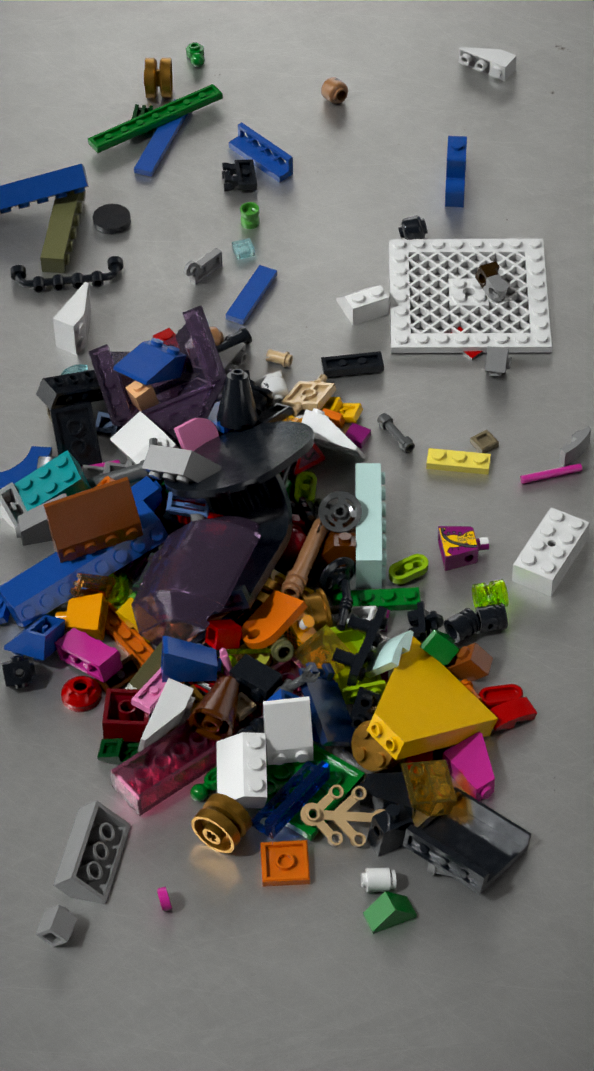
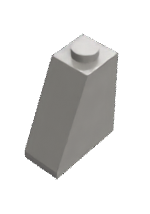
(33, 525)

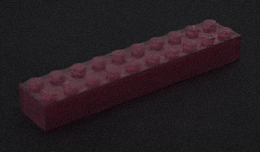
(178, 757)

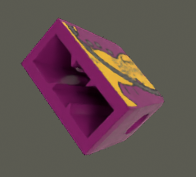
(459, 546)

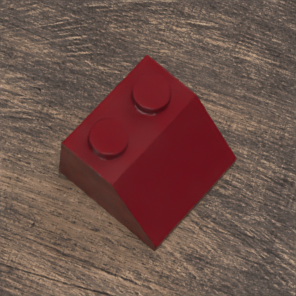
(121, 717)

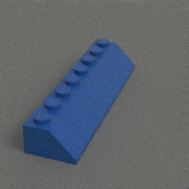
(42, 187)
(50, 581)

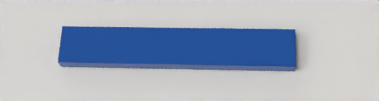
(157, 147)

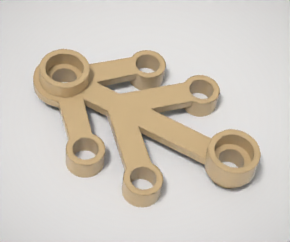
(339, 816)

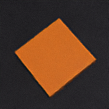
(285, 863)

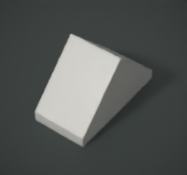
(11, 505)

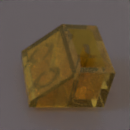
(429, 787)

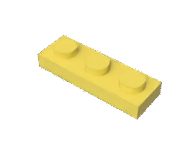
(458, 461)

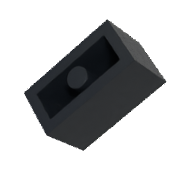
(256, 678)

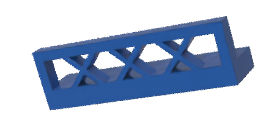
(263, 158)

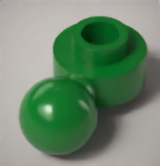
(196, 54)
(200, 792)

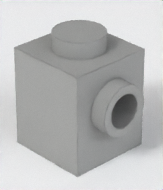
(497, 361)
(56, 926)

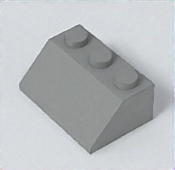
(178, 464)

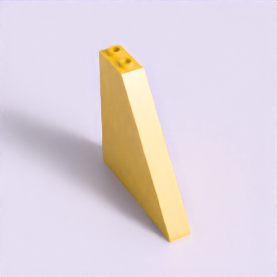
(426, 708)

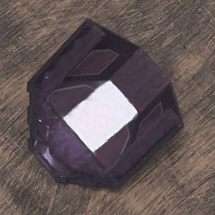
(178, 398)

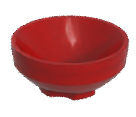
(81, 700)

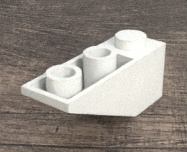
(489, 61)

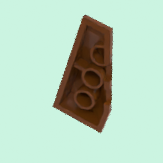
(337, 546)

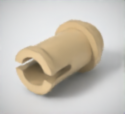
(284, 359)

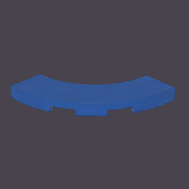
(25, 467)

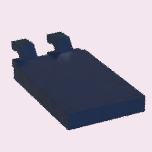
(328, 707)

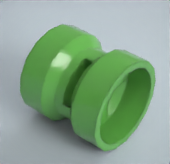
(250, 215)

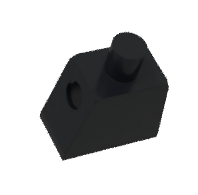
(389, 829)

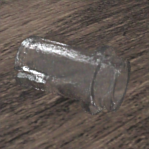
(345, 755)

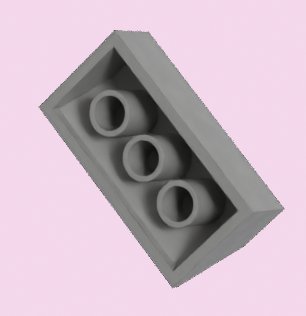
(92, 853)

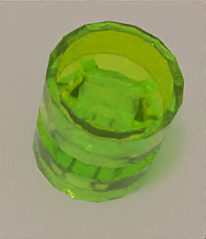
(496, 590)

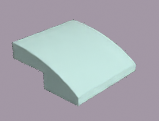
(388, 654)

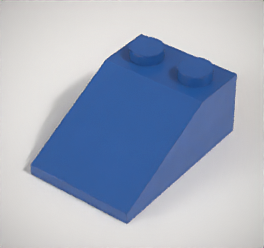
(152, 362)

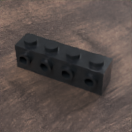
(70, 389)

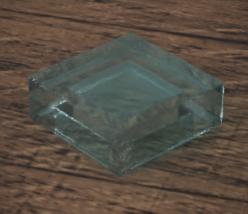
(243, 248)

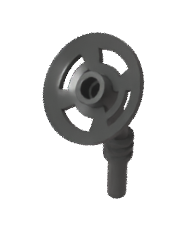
(338, 511)

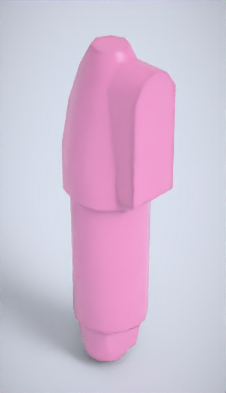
(226, 663)

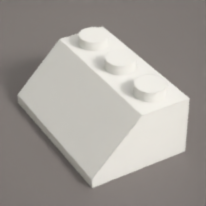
(243, 768)

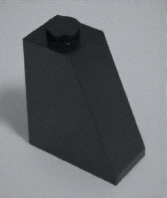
(385, 790)

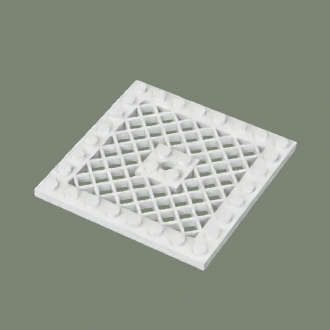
(405, 336)

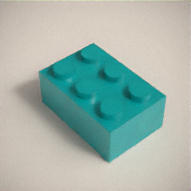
(51, 480)

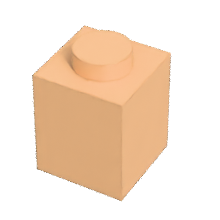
(142, 395)

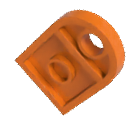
(271, 620)

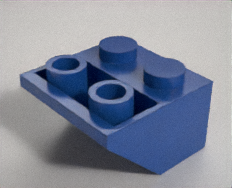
(38, 638)

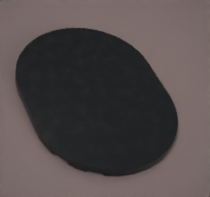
(247, 457)

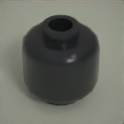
(413, 228)

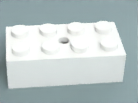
(550, 551)

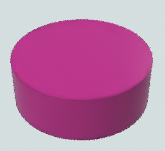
(164, 899)

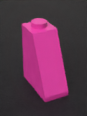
(471, 766)

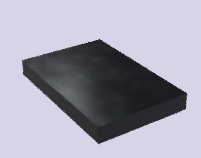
(76, 432)

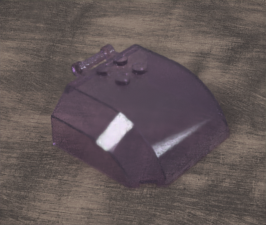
(192, 576)

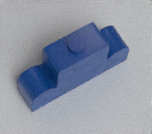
(455, 171)

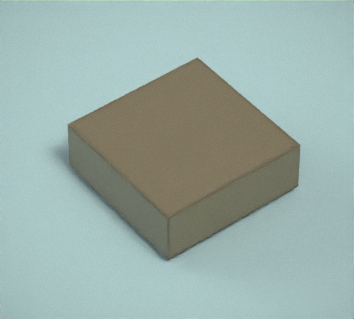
(484, 442)

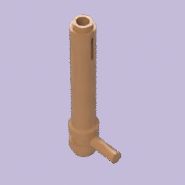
(298, 577)

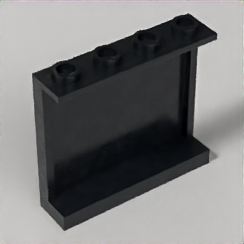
(469, 843)

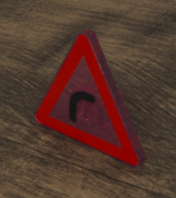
(310, 459)

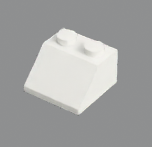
(365, 305)

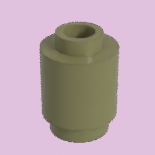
(282, 649)

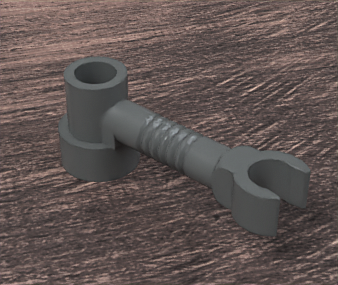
(290, 685)

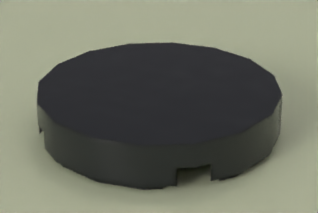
(111, 218)

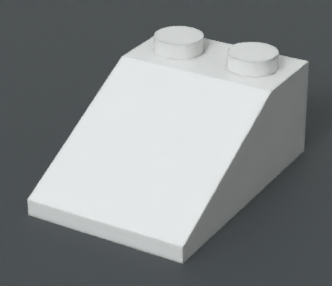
(73, 322)
(328, 434)
(135, 436)
(172, 705)
(288, 730)

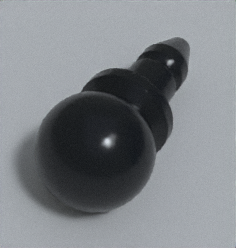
(253, 726)

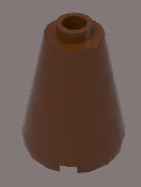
(217, 710)

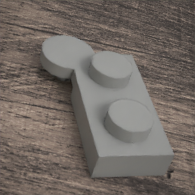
(204, 267)

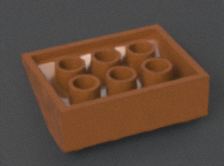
(93, 519)

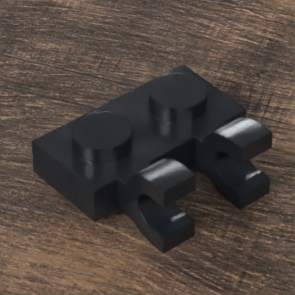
(245, 175)

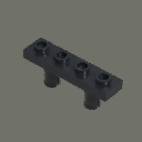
(358, 661)

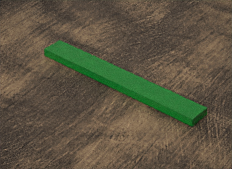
(155, 118)

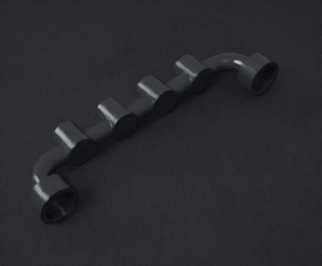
(58, 282)

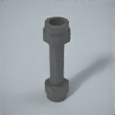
(405, 443)

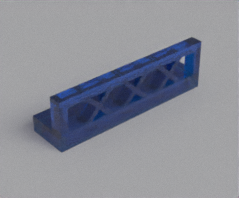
(295, 801)

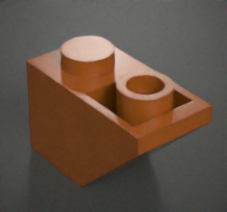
(470, 663)

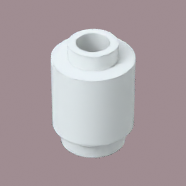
(378, 879)

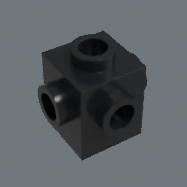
(19, 680)

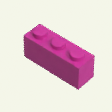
(89, 655)

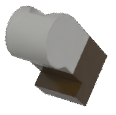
(491, 281)

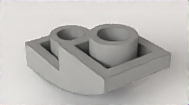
(576, 448)

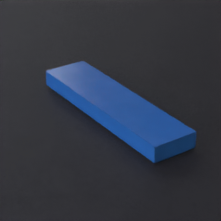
(251, 295)

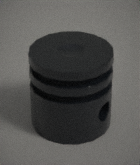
(492, 617)
(462, 625)

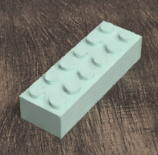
(371, 526)

